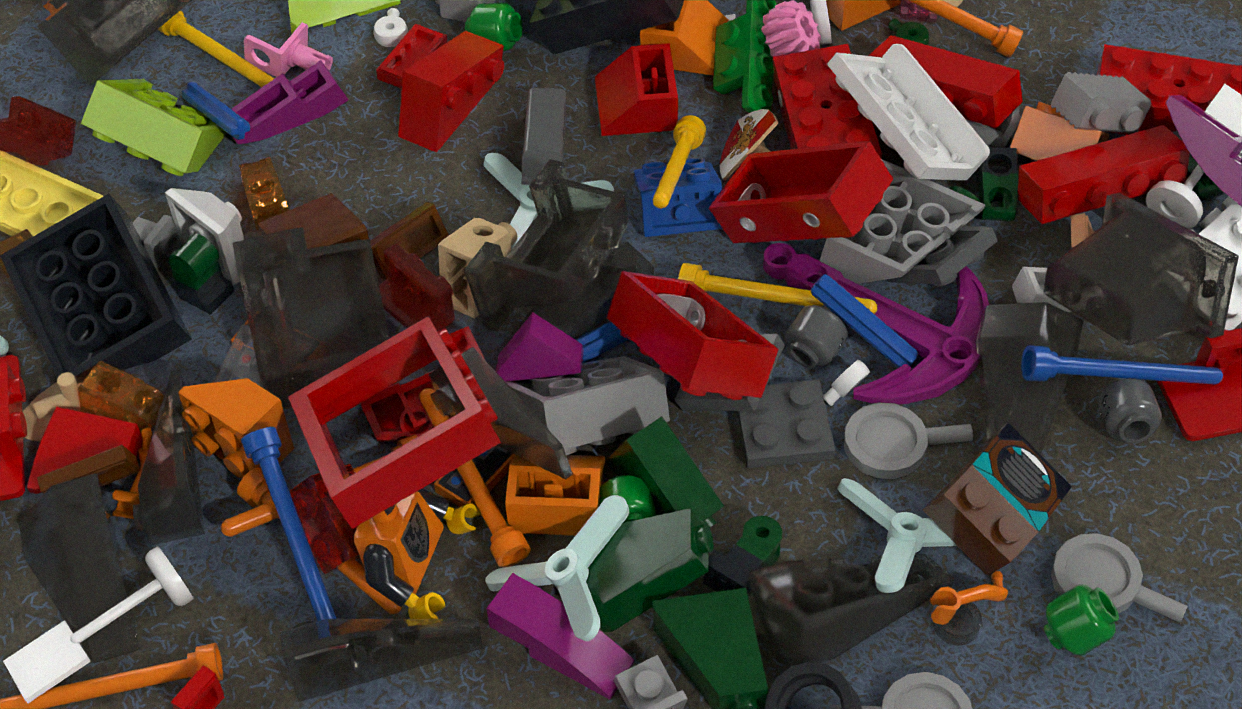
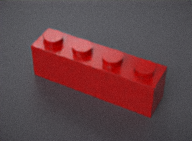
(976, 87)
(1085, 176)

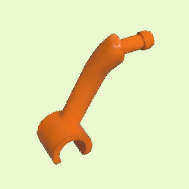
(127, 499)
(950, 600)

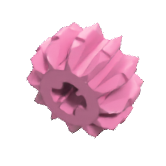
(790, 29)

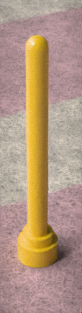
(178, 26)
(688, 136)
(754, 290)

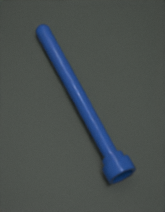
(1041, 363)
(264, 450)

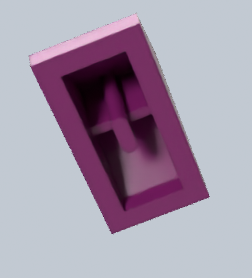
(539, 352)

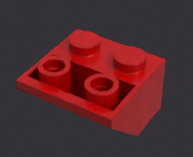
(638, 92)

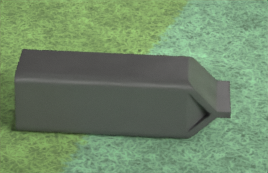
(543, 130)

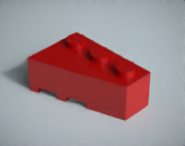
(446, 88)

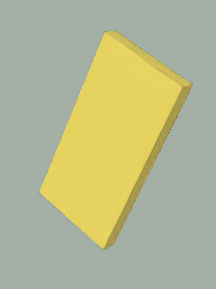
(36, 197)

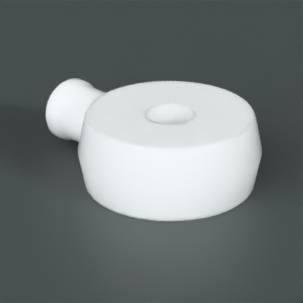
(390, 29)
(846, 382)

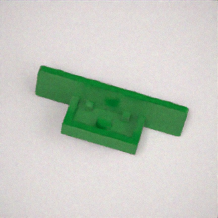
(744, 58)

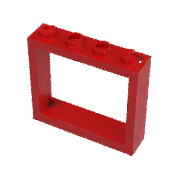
(419, 460)

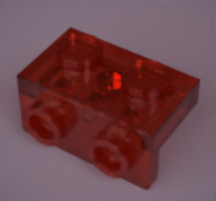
(36, 132)
(414, 291)
(323, 523)

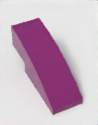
(290, 103)
(1210, 144)
(543, 626)

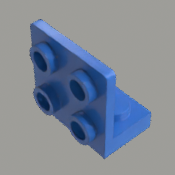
(689, 202)

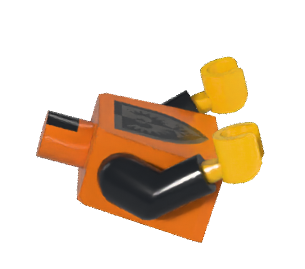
(400, 545)

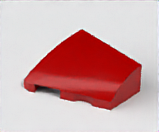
(398, 411)
(78, 436)

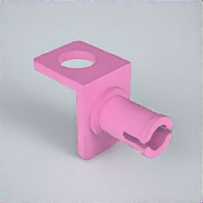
(292, 53)

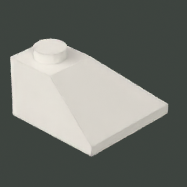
(211, 218)

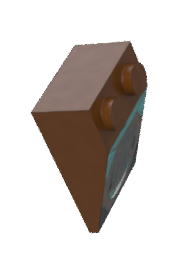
(998, 500)

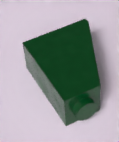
(667, 471)
(647, 564)
(715, 646)

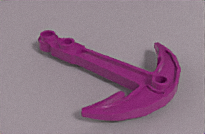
(932, 340)

